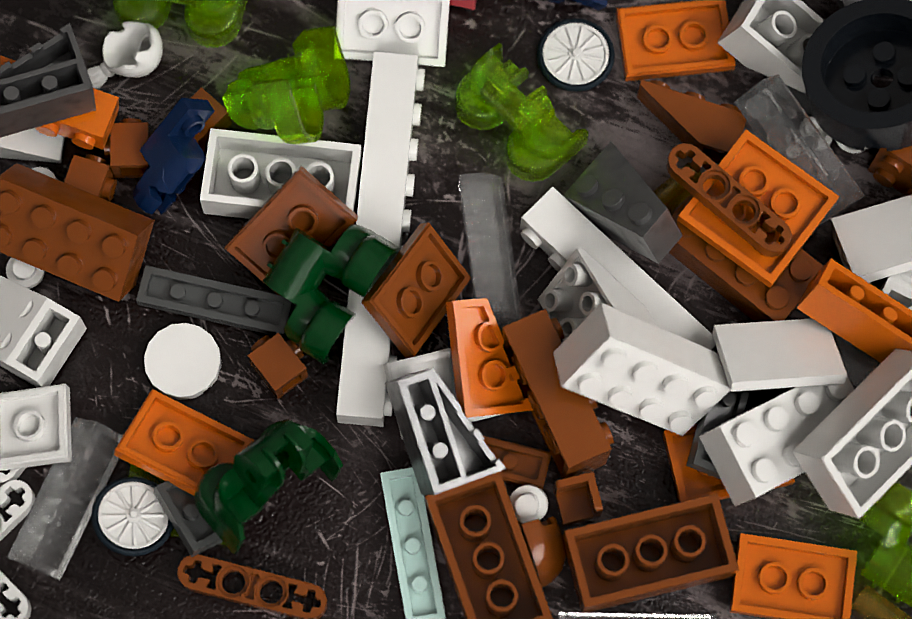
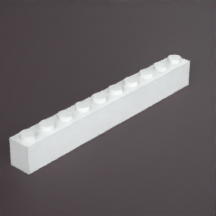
(381, 209)

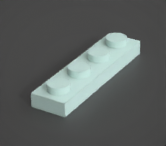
(412, 545)

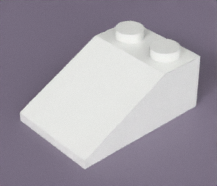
(772, 37)

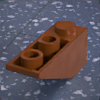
(693, 119)

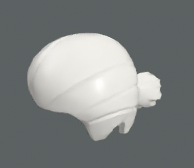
(128, 53)

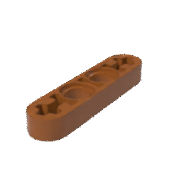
(733, 195)
(254, 581)

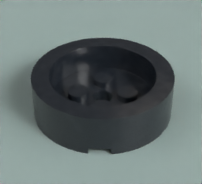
(840, 71)

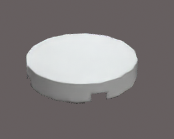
(182, 361)

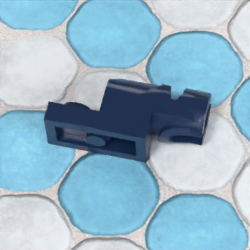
(172, 155)

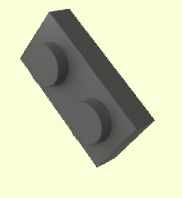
(186, 519)

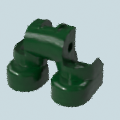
(300, 271)
(239, 490)

